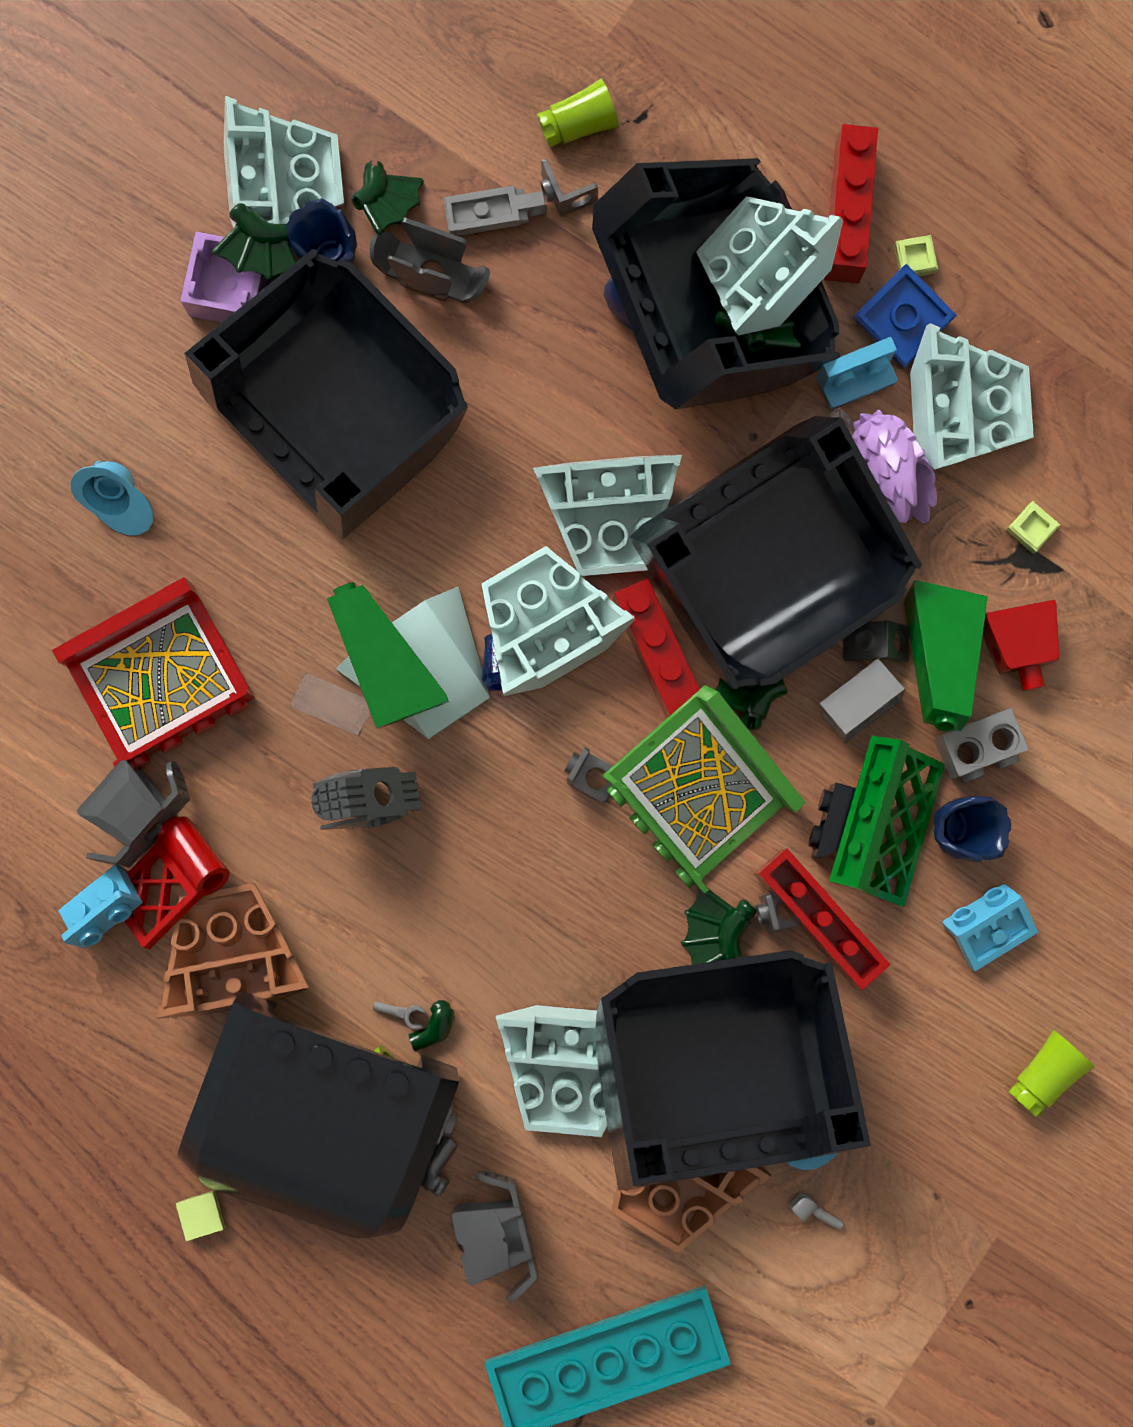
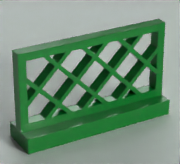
(872, 817)

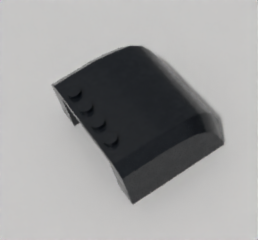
(650, 240)
(330, 388)
(779, 554)
(726, 1069)
(315, 1123)

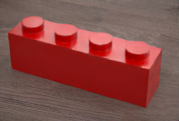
(852, 199)
(657, 646)
(822, 919)

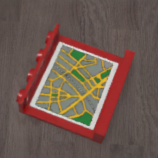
(155, 673)

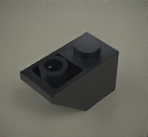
(835, 807)

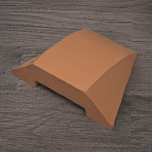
(227, 948)
(686, 1208)

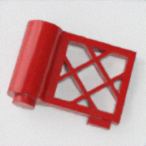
(192, 864)

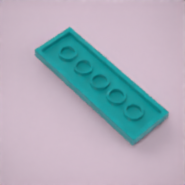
(608, 1361)

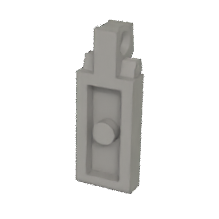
(491, 209)

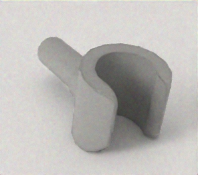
(399, 1012)
(804, 1206)

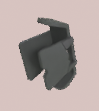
(431, 245)
(353, 795)
(129, 805)
(495, 1236)

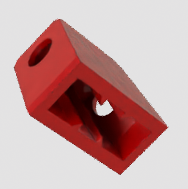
(1023, 640)

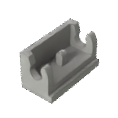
(861, 700)

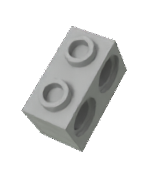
(979, 739)

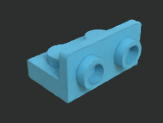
(858, 373)
(99, 908)
(991, 926)

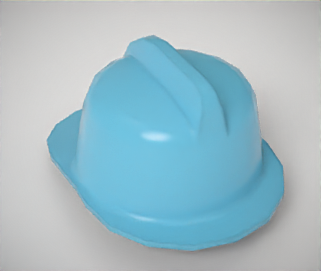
(111, 495)

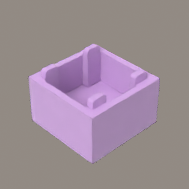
(212, 284)

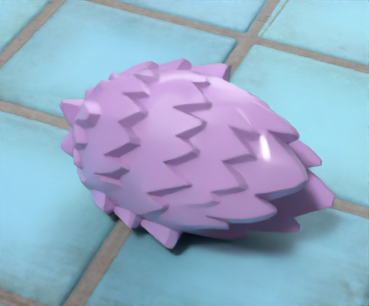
(897, 465)

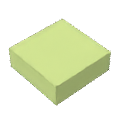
(917, 254)
(1033, 527)
(200, 1215)

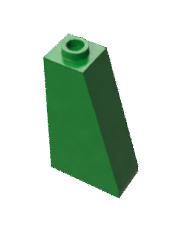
(946, 649)
(384, 663)

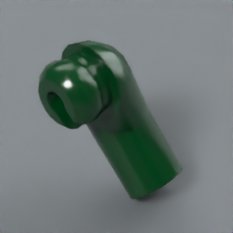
(438, 1026)

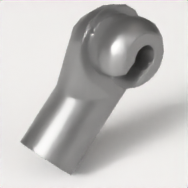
(433, 1179)

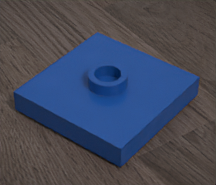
(902, 312)

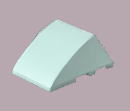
(278, 163)
(768, 261)
(967, 399)
(604, 503)
(547, 621)
(445, 645)
(555, 1069)

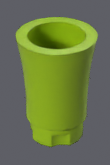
(579, 115)
(1050, 1074)

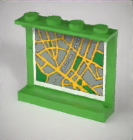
(700, 785)

